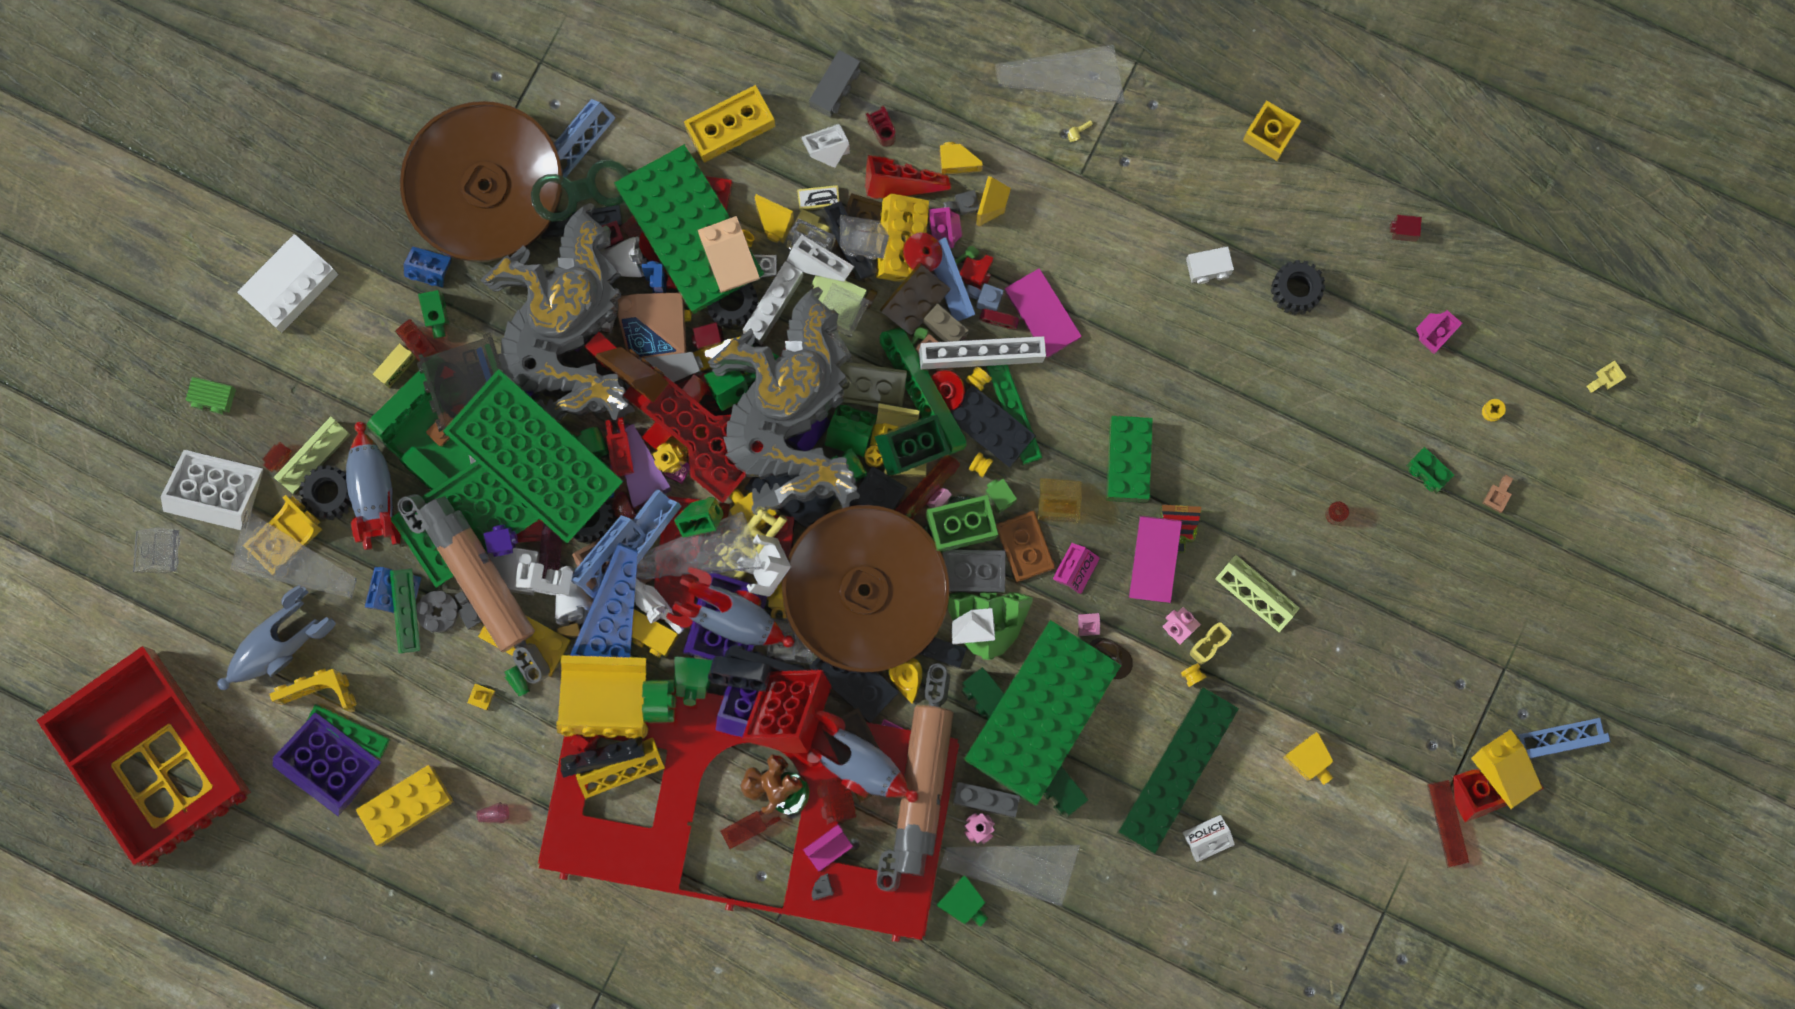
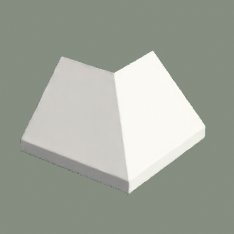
(827, 145)
(974, 627)

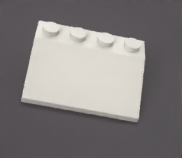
(288, 283)
(211, 489)

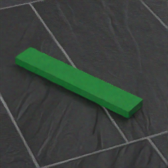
(1011, 403)

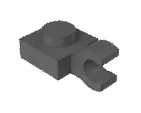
(965, 203)
(467, 612)

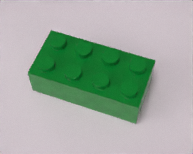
(1129, 459)

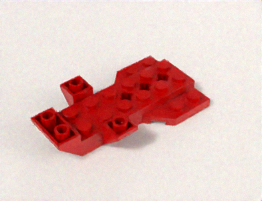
(678, 415)

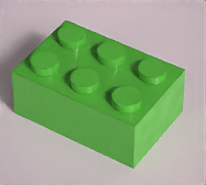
(962, 523)

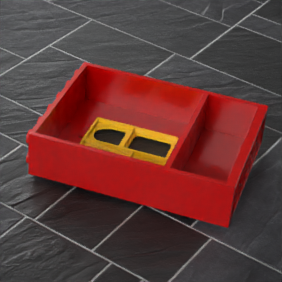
(121, 717)

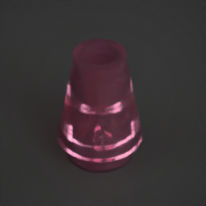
(494, 814)

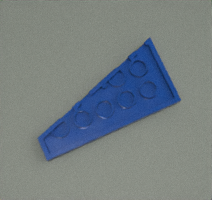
(610, 617)

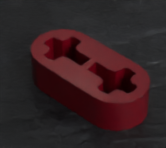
(999, 319)

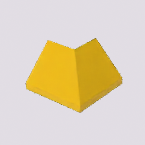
(993, 201)

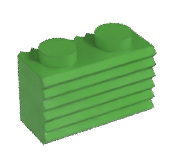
(210, 395)

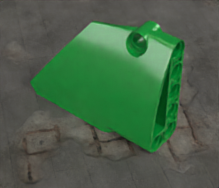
(403, 427)

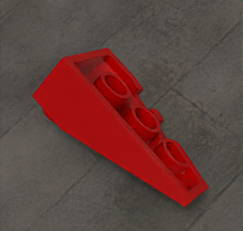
(888, 178)
(1476, 795)

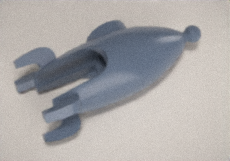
(264, 651)

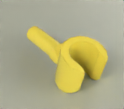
(1073, 133)

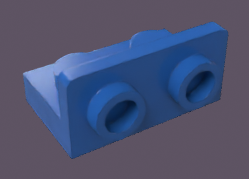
(426, 266)
(656, 275)

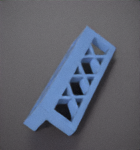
(576, 130)
(957, 297)
(650, 516)
(601, 552)
(1567, 745)

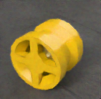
(978, 378)
(1489, 413)
(873, 453)
(981, 464)
(1193, 675)

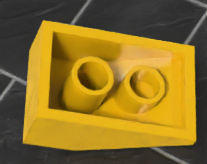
(1508, 768)

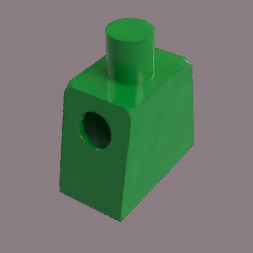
(433, 303)
(728, 388)
(705, 516)
(691, 679)
(964, 903)

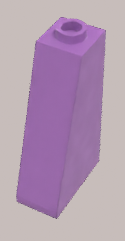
(646, 475)

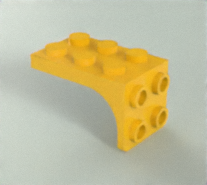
(296, 522)
(321, 680)

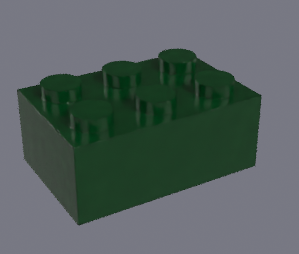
(912, 445)

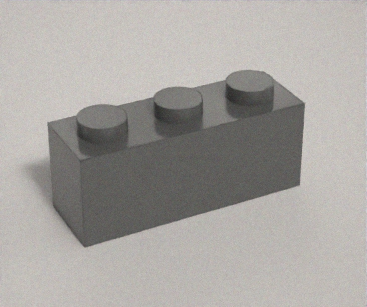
(835, 84)
(986, 800)

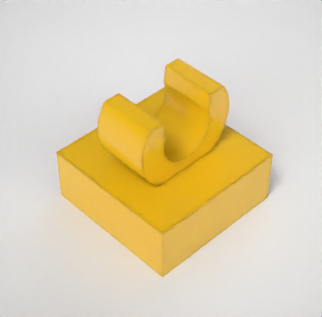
(776, 605)
(481, 697)

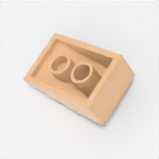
(728, 254)

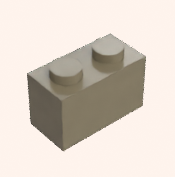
(945, 325)

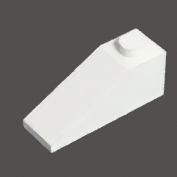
(817, 260)

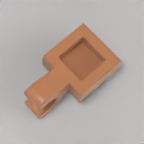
(1498, 496)

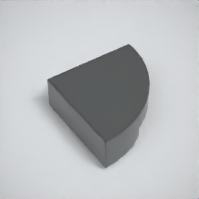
(822, 888)

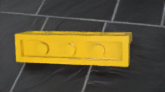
(599, 775)

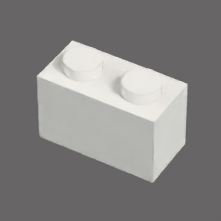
(1210, 265)

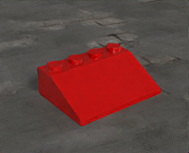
(787, 710)

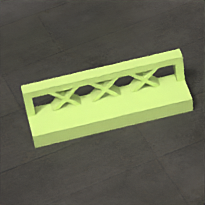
(312, 454)
(1260, 590)

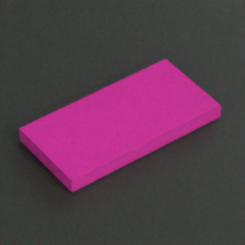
(1042, 312)
(1155, 559)

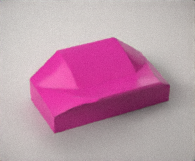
(945, 225)
(1437, 329)

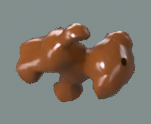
(756, 784)

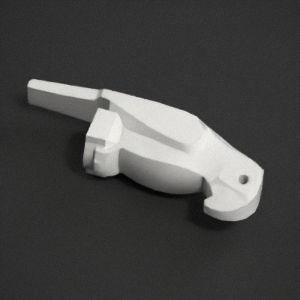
(653, 604)

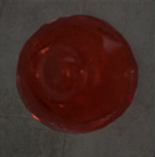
(623, 506)

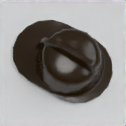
(1116, 653)

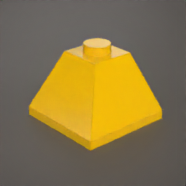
(774, 218)

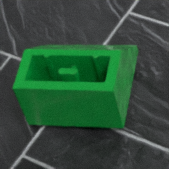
(850, 429)

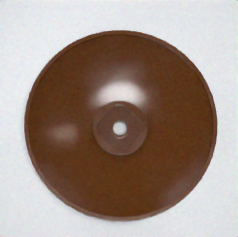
(457, 154)
(874, 550)

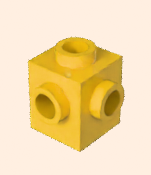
(675, 460)

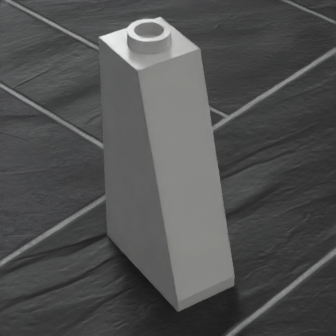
(677, 366)

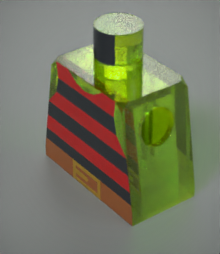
(1190, 518)

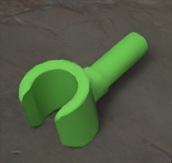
(971, 251)
(920, 333)

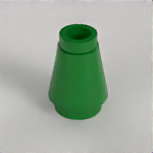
(517, 680)

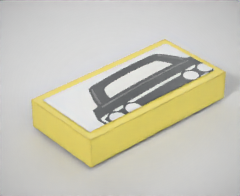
(817, 197)

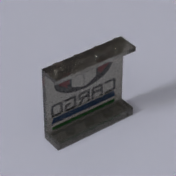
(457, 376)

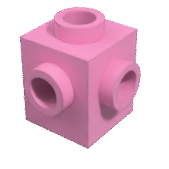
(1181, 624)
(973, 834)

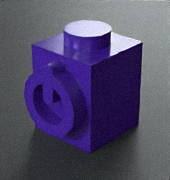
(500, 540)

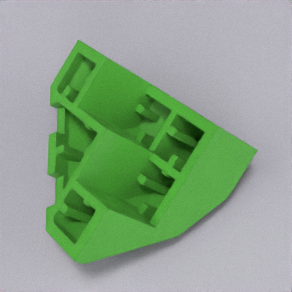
(1008, 614)

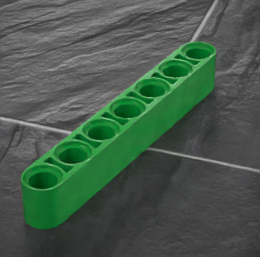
(921, 386)

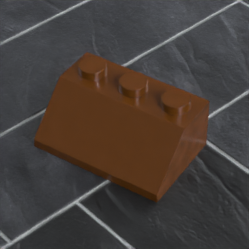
(634, 372)

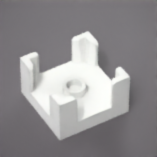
(774, 566)
(537, 584)

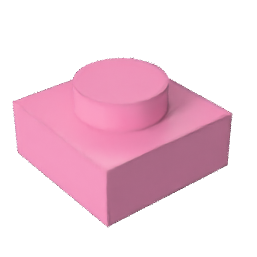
(939, 498)
(1089, 624)

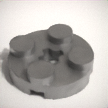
(448, 614)

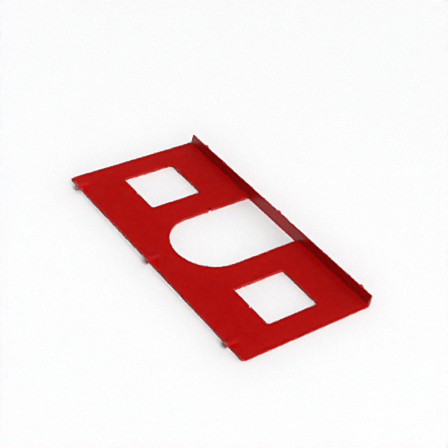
(656, 855)

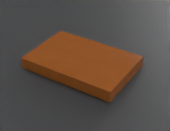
(1025, 546)

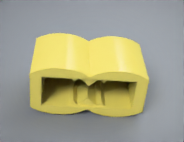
(1213, 640)

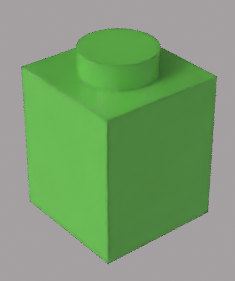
(1000, 495)

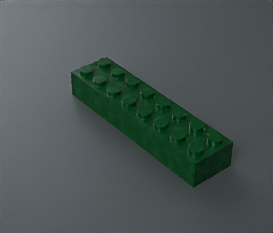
(987, 695)
(1177, 770)

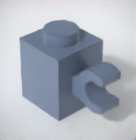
(988, 298)

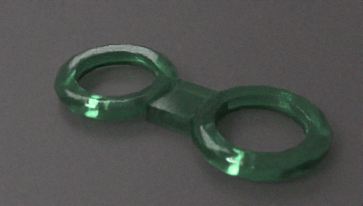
(577, 190)

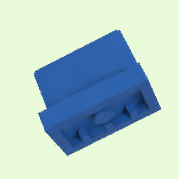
(380, 590)

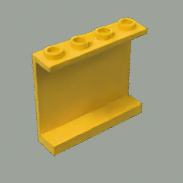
(601, 696)

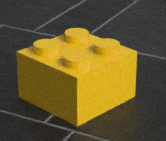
(1271, 130)

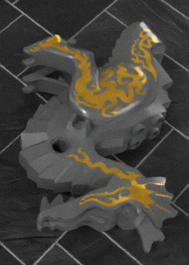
(559, 318)
(784, 404)

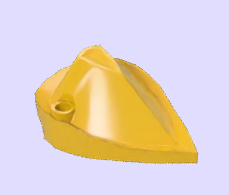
(907, 678)

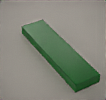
(405, 610)
(364, 737)

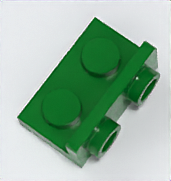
(1429, 470)

